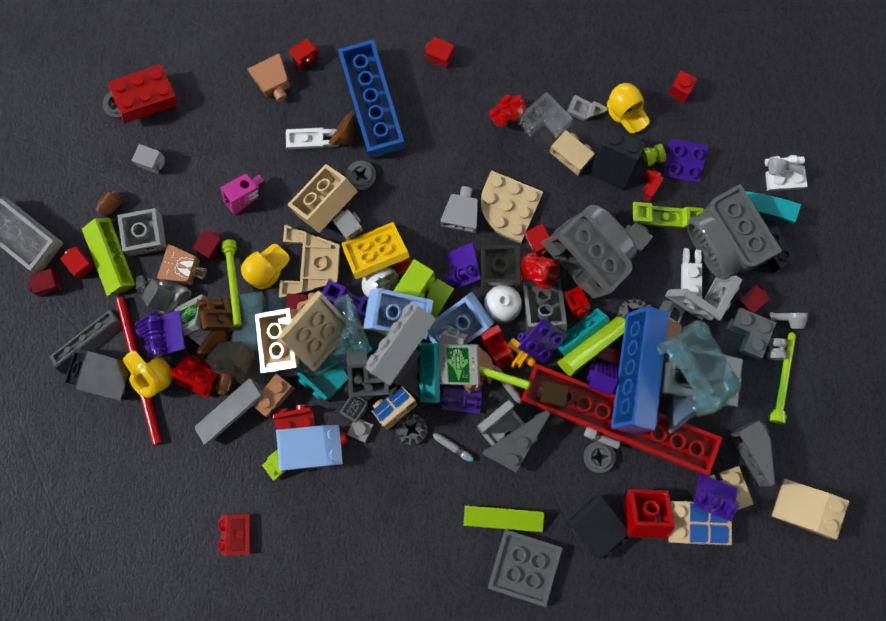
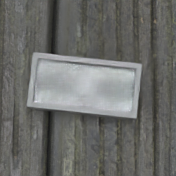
(25, 237)

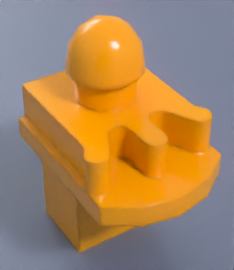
(522, 356)

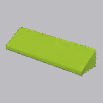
(503, 518)

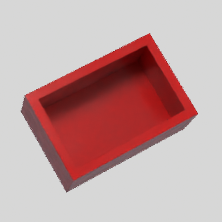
(142, 93)

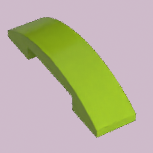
(663, 216)

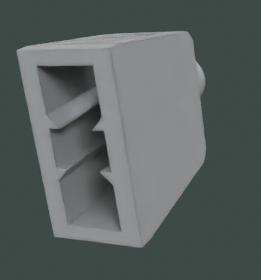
(461, 211)

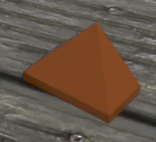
(345, 131)
(214, 337)

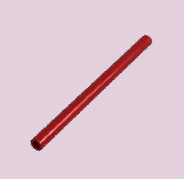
(132, 346)

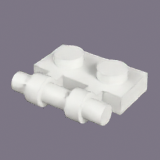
(789, 179)

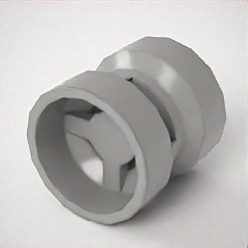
(776, 349)

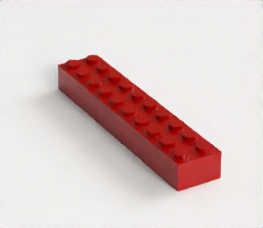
(593, 409)

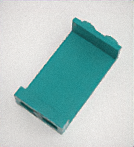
(328, 383)

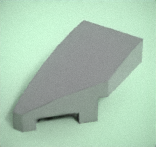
(584, 109)

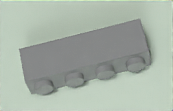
(400, 343)

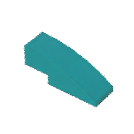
(775, 208)

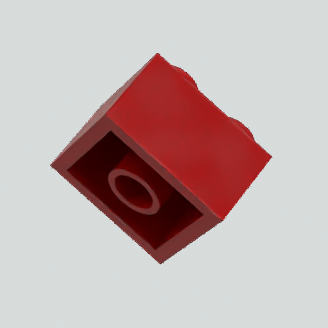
(648, 513)

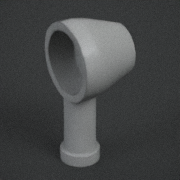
(778, 166)
(181, 295)
(796, 320)

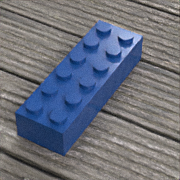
(371, 99)
(640, 371)

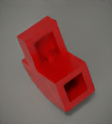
(497, 347)

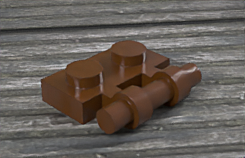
(216, 319)

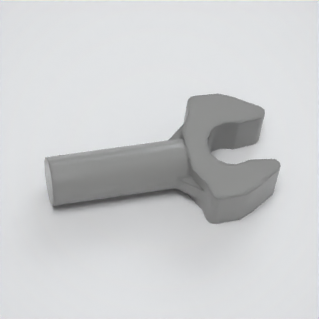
(596, 436)

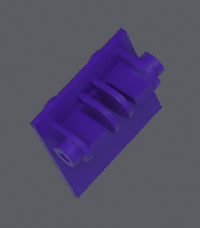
(685, 160)
(462, 266)
(167, 333)
(542, 340)
(460, 400)
(715, 497)

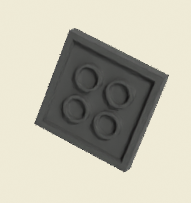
(525, 568)

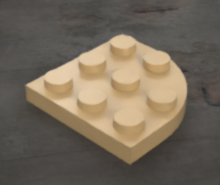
(509, 205)

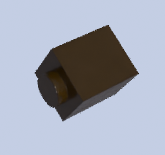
(552, 394)

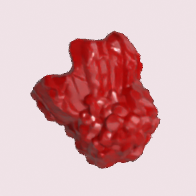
(539, 270)

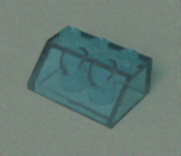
(250, 305)

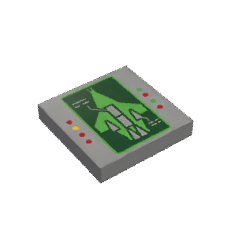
(190, 315)
(459, 364)

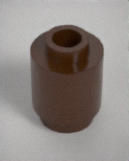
(108, 203)
(226, 384)

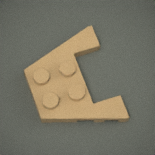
(318, 262)

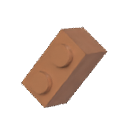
(273, 396)

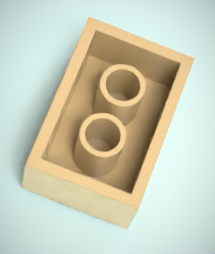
(322, 198)

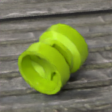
(653, 155)

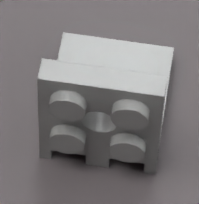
(715, 302)
(499, 423)

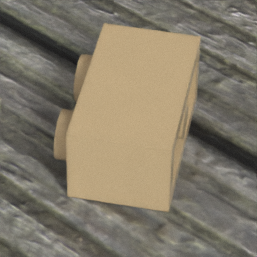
(572, 152)

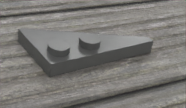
(514, 447)

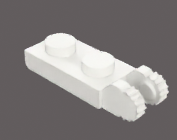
(308, 138)
(692, 272)

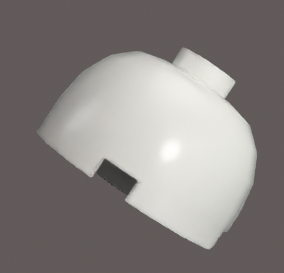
(382, 278)
(503, 303)

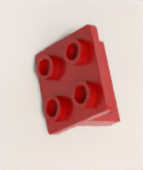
(195, 375)

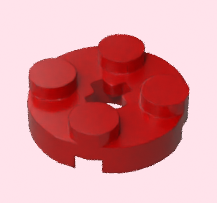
(508, 109)

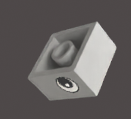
(142, 232)

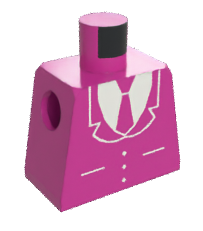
(241, 192)

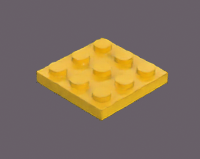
(375, 250)

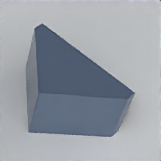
(679, 412)

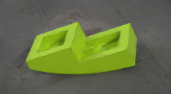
(439, 294)

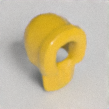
(623, 98)
(264, 268)
(148, 377)

